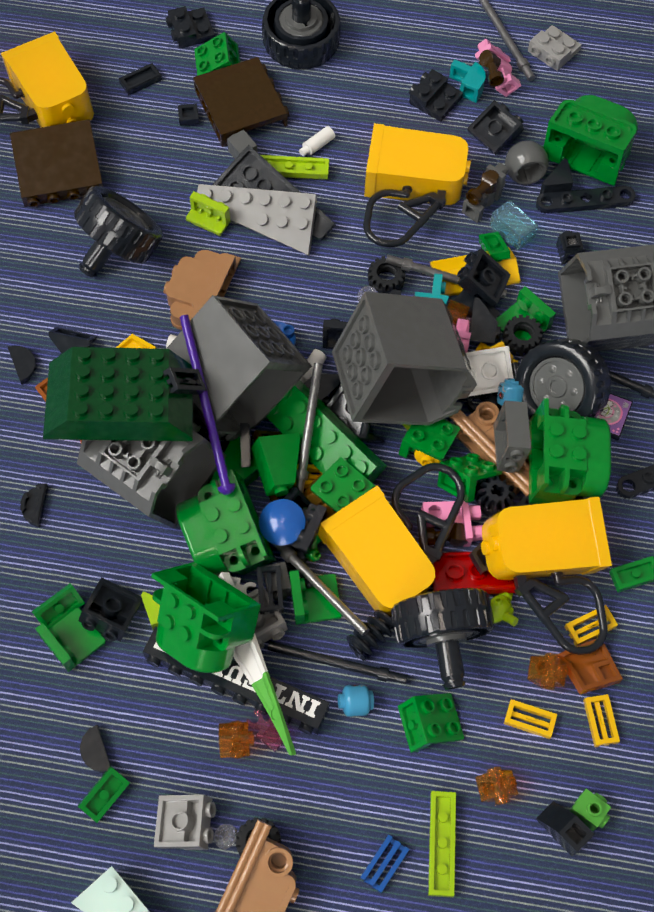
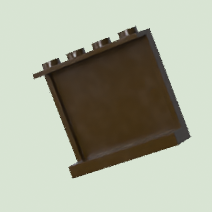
(239, 98)
(55, 162)

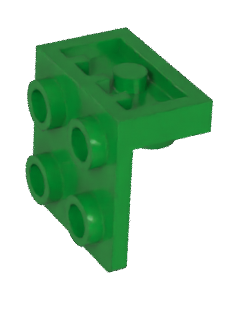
(216, 54)
(530, 305)
(430, 439)
(470, 469)
(341, 485)
(310, 604)
(70, 640)
(430, 721)

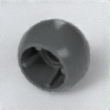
(527, 162)

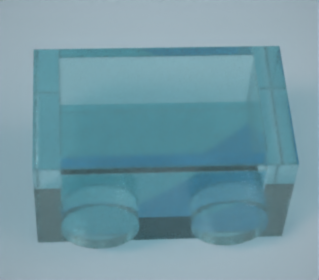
(513, 225)

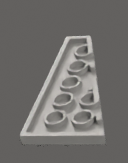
(274, 214)

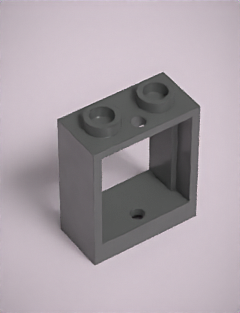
(512, 436)

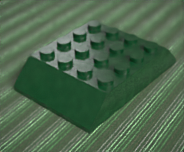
(116, 396)

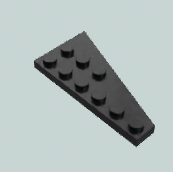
(254, 172)

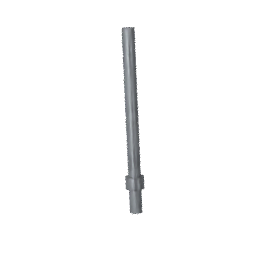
(522, 63)
(407, 265)
(302, 473)
(290, 555)

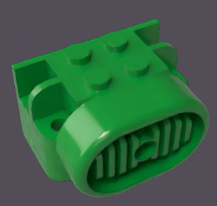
(591, 136)
(567, 455)
(224, 529)
(202, 617)

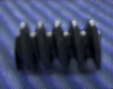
(378, 626)

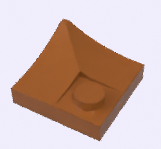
(591, 670)

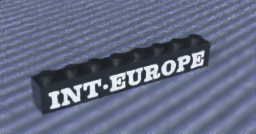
(296, 705)

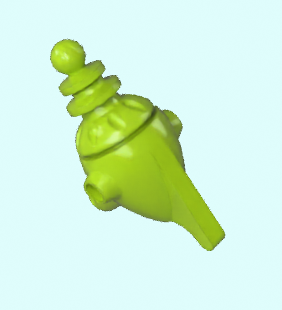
(503, 609)

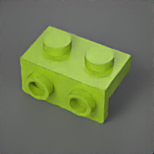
(208, 214)

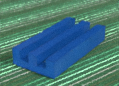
(396, 845)

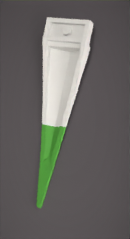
(253, 665)

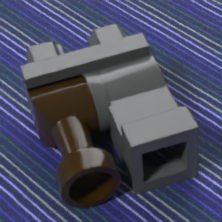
(484, 195)

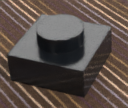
(188, 114)

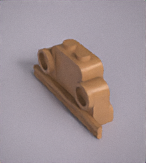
(196, 281)
(478, 436)
(261, 876)

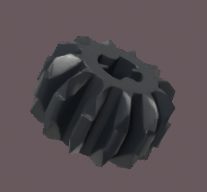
(497, 487)

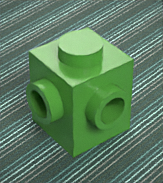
(591, 809)

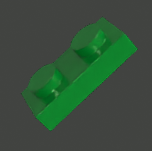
(494, 245)
(633, 574)
(58, 606)
(103, 794)

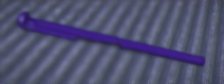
(226, 487)

